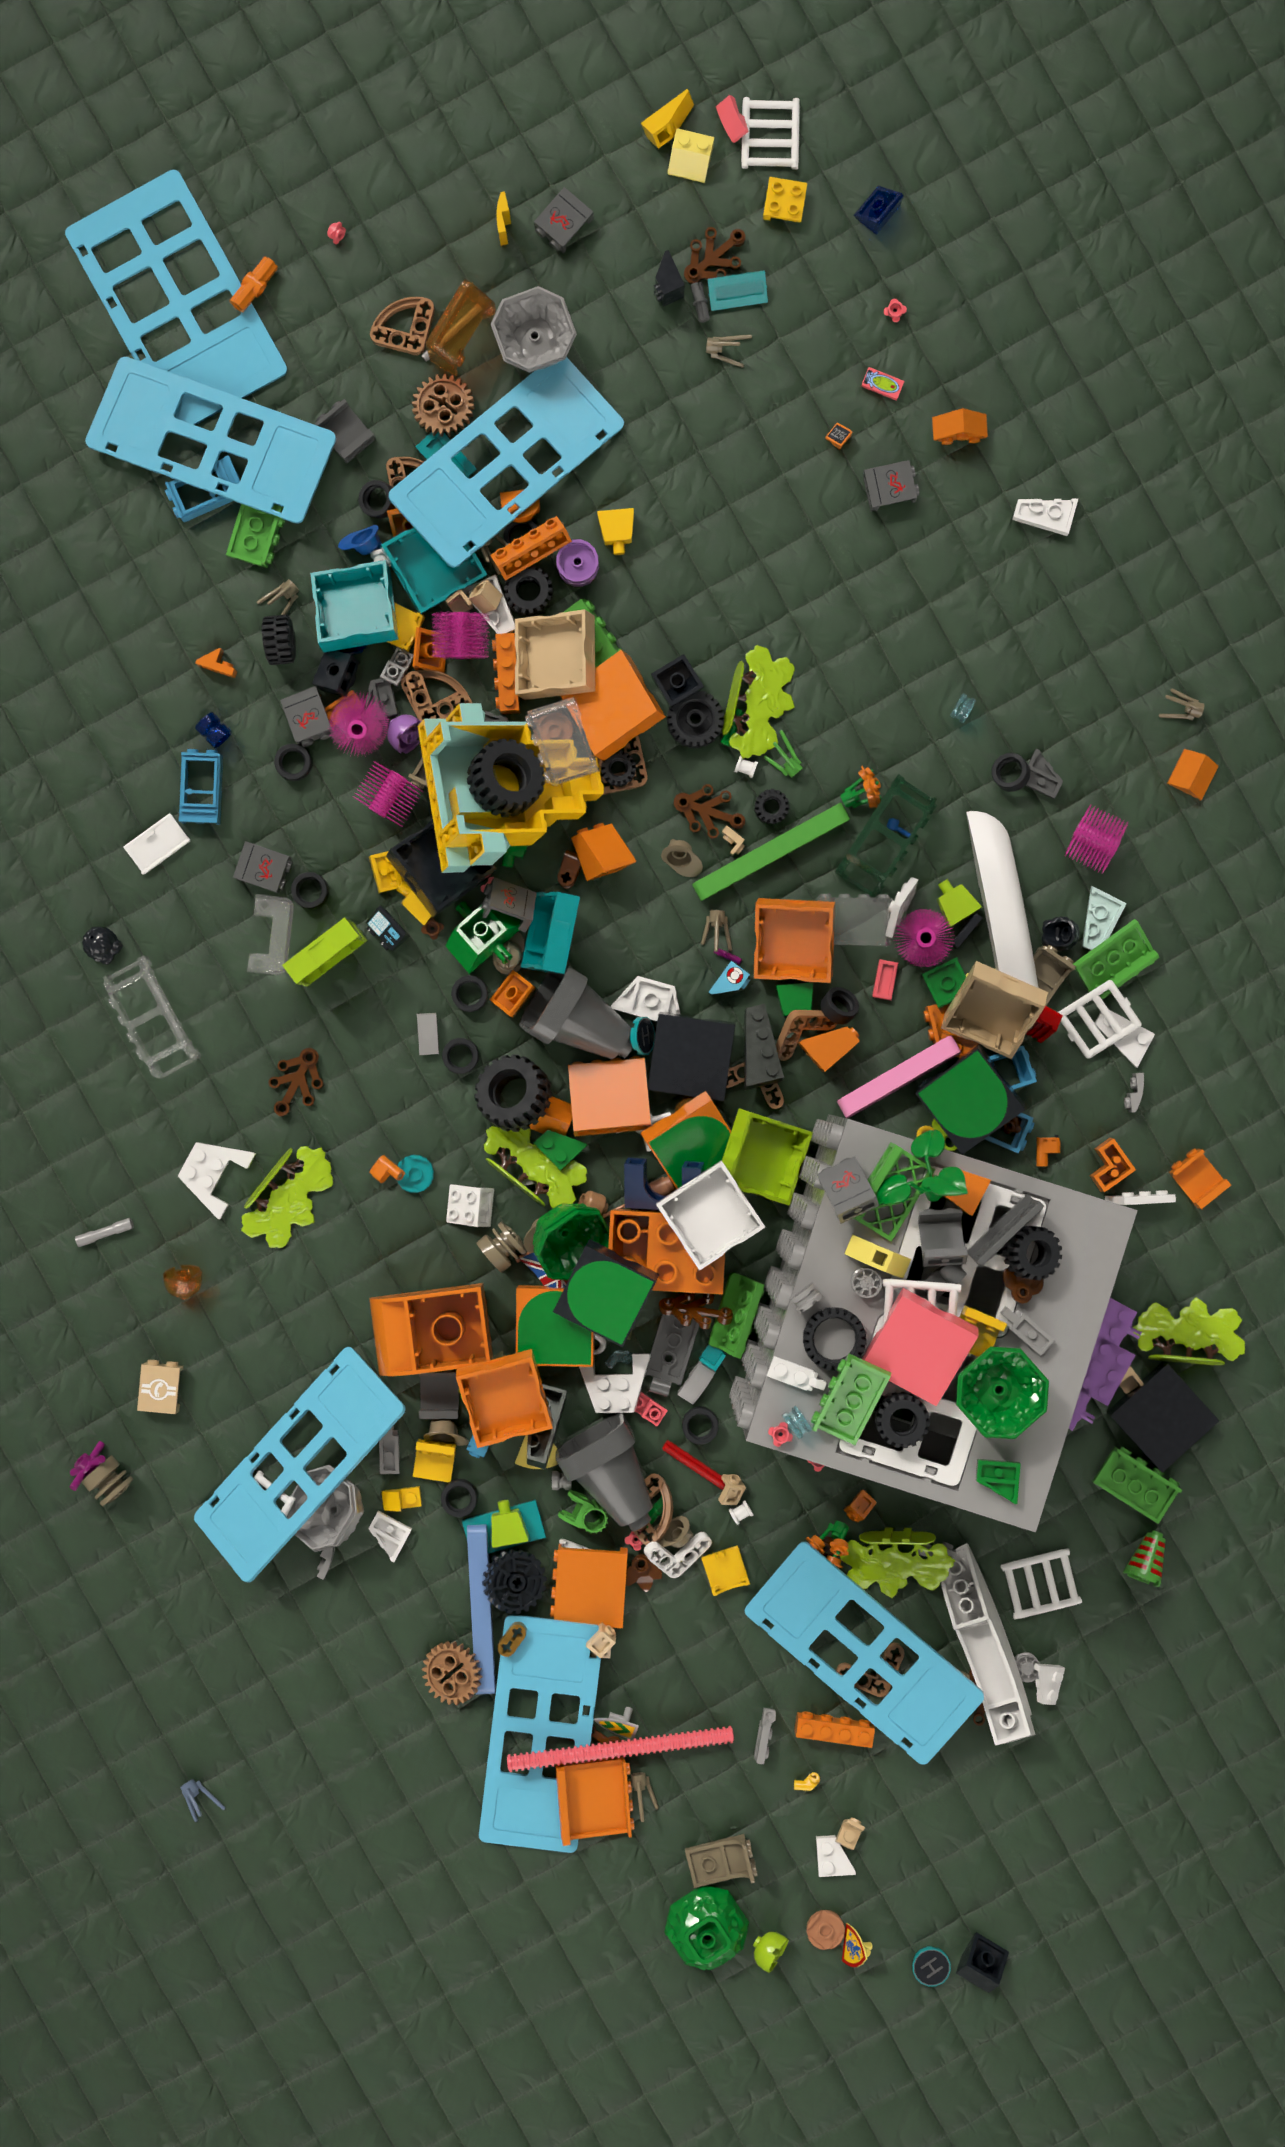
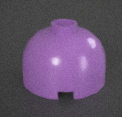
(403, 733)

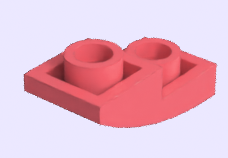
(731, 119)
(650, 1409)

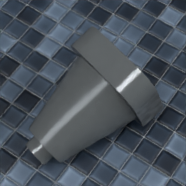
(575, 1015)
(609, 1470)

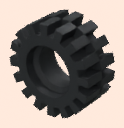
(626, 777)
(774, 795)

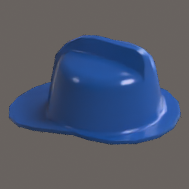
(362, 541)

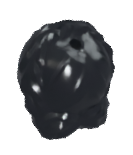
(1060, 933)
(101, 944)

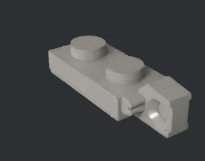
(1027, 1330)
(389, 1453)
(764, 1734)

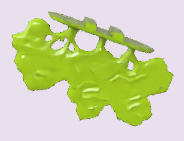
(893, 1567)

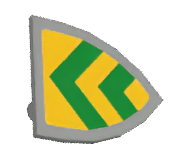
(619, 1724)

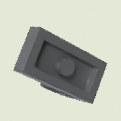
(946, 1274)

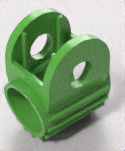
(584, 1506)

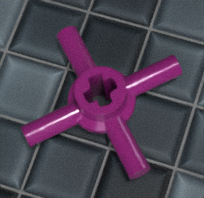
(86, 1464)

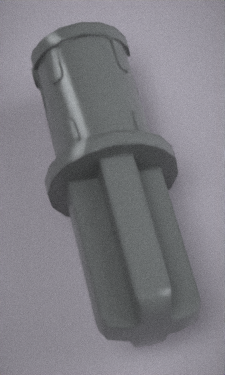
(700, 302)

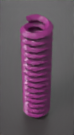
(729, 956)

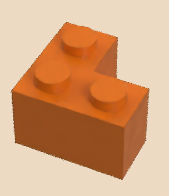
(960, 425)
(1116, 1165)

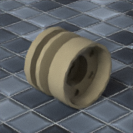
(501, 1247)
(107, 1481)

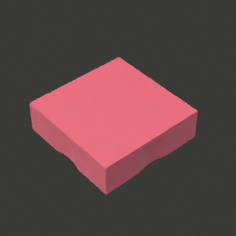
(921, 1346)

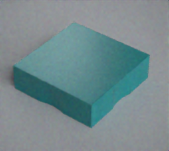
(424, 573)
(354, 606)
(550, 932)

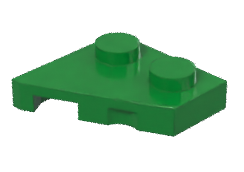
(559, 1148)
(1000, 1477)

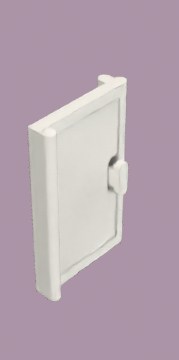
(159, 846)

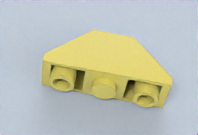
(877, 1256)

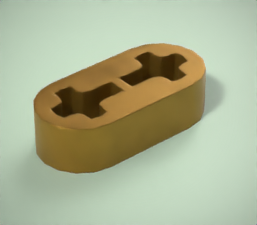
(515, 1642)

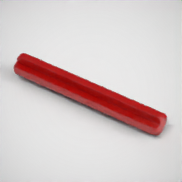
(693, 1464)

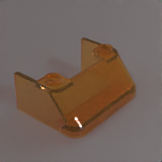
(458, 325)

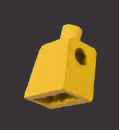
(616, 528)
(413, 904)

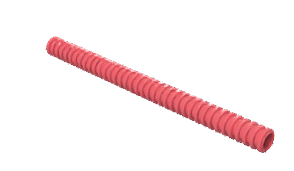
(620, 1748)

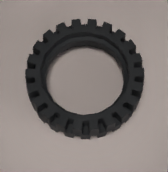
(831, 1313)

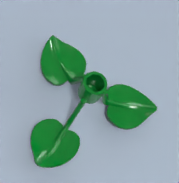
(948, 1182)

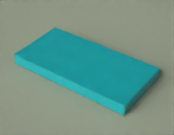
(530, 1515)

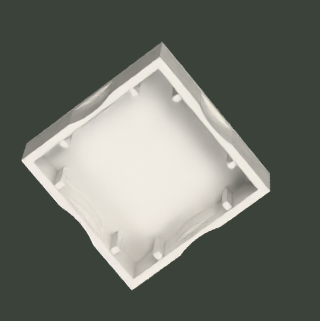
(710, 1215)

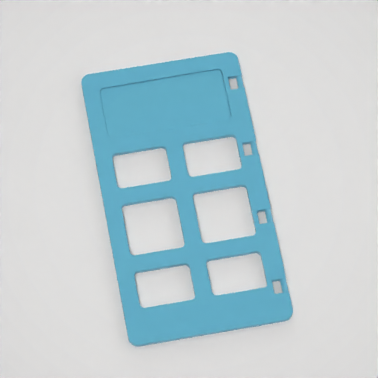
(230, 358)

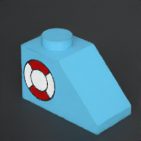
(730, 980)

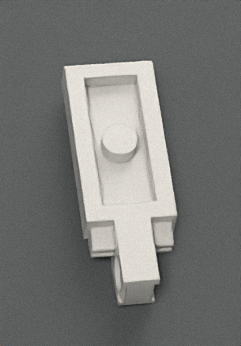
(794, 1374)

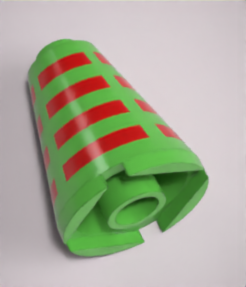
(1148, 1559)

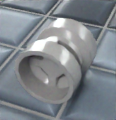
(560, 1481)

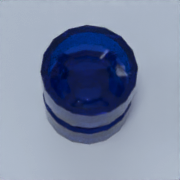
(217, 735)

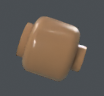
(594, 1200)

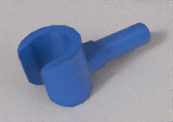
(893, 825)

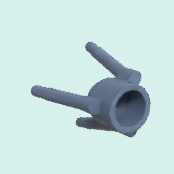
(190, 1790)

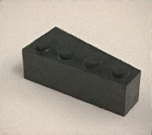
(760, 1051)
(541, 1443)

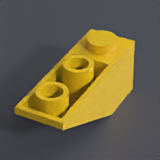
(663, 123)

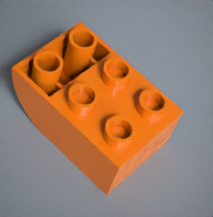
(652, 1243)
(431, 1330)

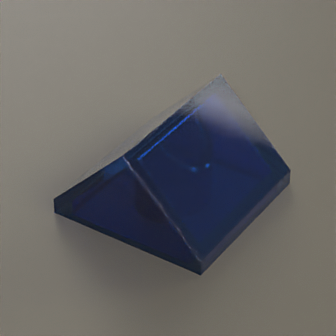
(879, 208)

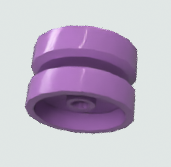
(579, 574)

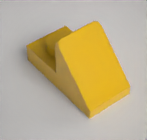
(401, 1498)

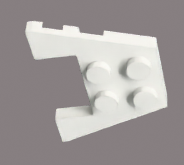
(205, 1169)
(616, 1391)

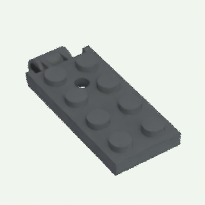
(672, 1340)

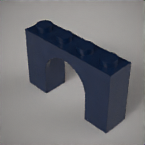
(636, 1186)

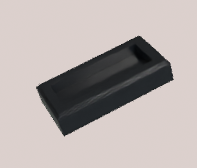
(966, 930)

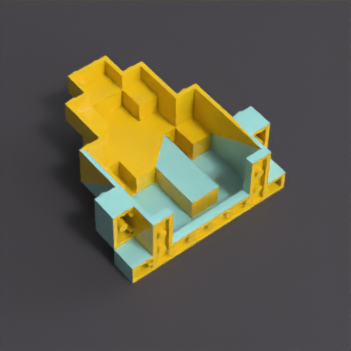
(462, 827)

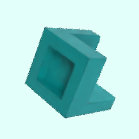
(712, 1357)

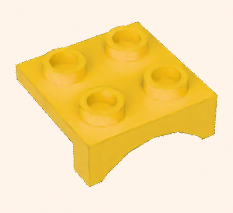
(784, 199)
(406, 625)
(725, 1570)

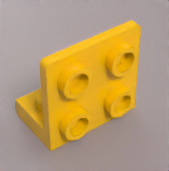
(987, 1329)
(434, 1460)

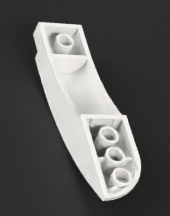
(1001, 897)
(987, 1649)

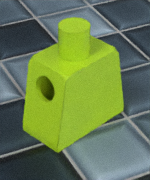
(956, 902)
(508, 1526)

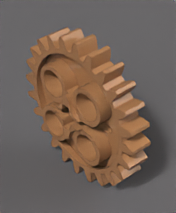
(453, 392)
(462, 1687)

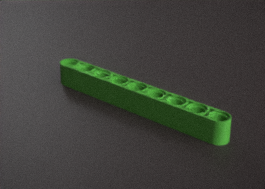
(771, 851)

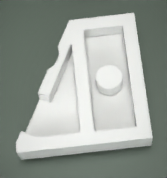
(389, 1533)
(1048, 1683)
(832, 1858)

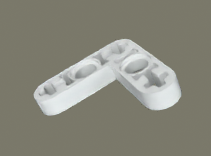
(673, 1566)

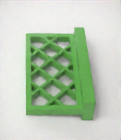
(881, 1173)

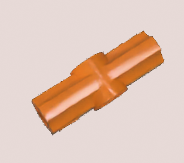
(253, 284)

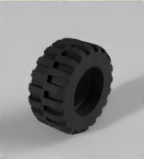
(491, 793)
(497, 1077)

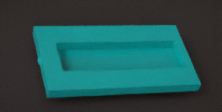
(737, 290)
(432, 444)

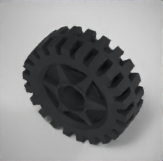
(698, 734)

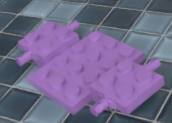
(1107, 1361)

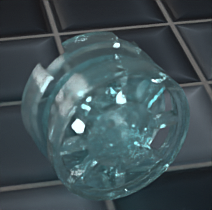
(965, 709)
(799, 1421)

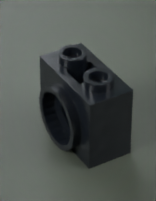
(336, 673)

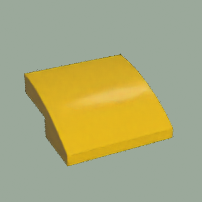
(503, 218)
(384, 873)

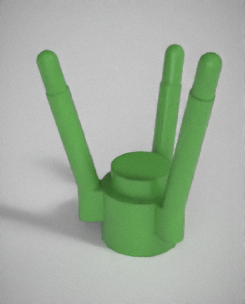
(791, 766)

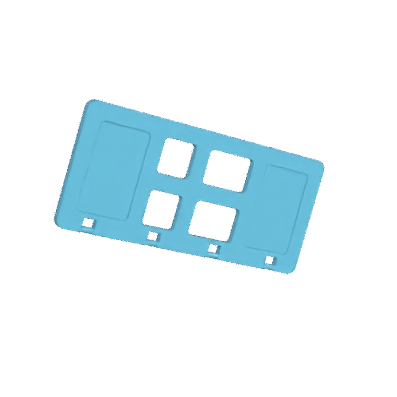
(280, 466)
(449, 505)
(246, 1520)
(549, 1660)
(924, 1702)

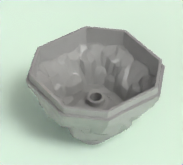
(528, 315)
(334, 1518)

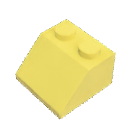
(690, 155)

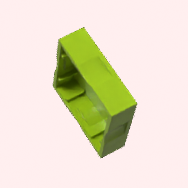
(325, 952)
(765, 1155)

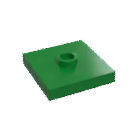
(945, 981)

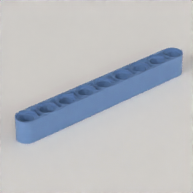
(481, 1608)

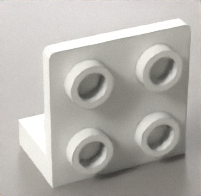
(470, 1206)

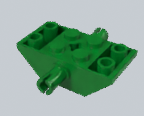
(474, 947)

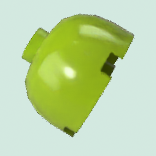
(769, 1949)

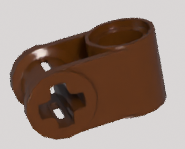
(569, 866)

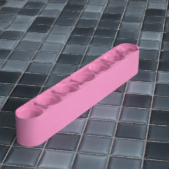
(899, 1076)

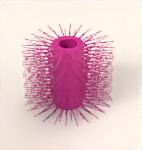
(461, 635)
(359, 724)
(388, 793)
(1096, 839)
(930, 928)

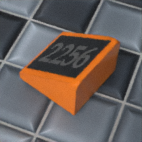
(839, 435)

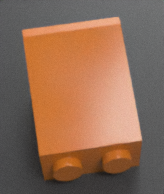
(601, 851)
(829, 1046)

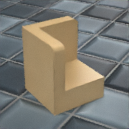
(485, 596)
(459, 602)
(1130, 1381)

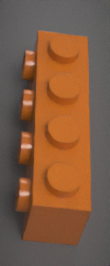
(531, 548)
(505, 665)
(833, 1729)

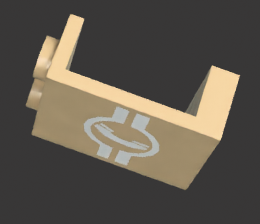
(159, 1387)

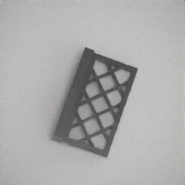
(1004, 1229)

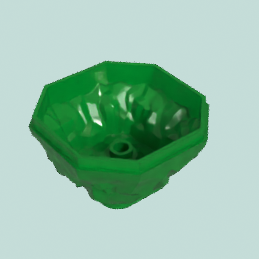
(563, 1236)
(1016, 1406)
(704, 1913)

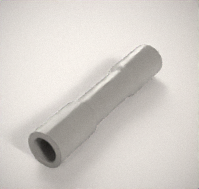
(115, 1228)

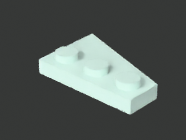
(1101, 917)

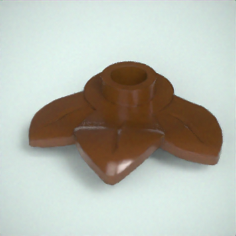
(1016, 1283)
(642, 1574)

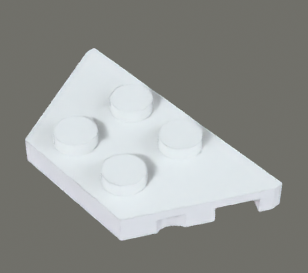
(647, 999)

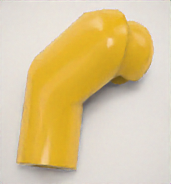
(809, 1783)

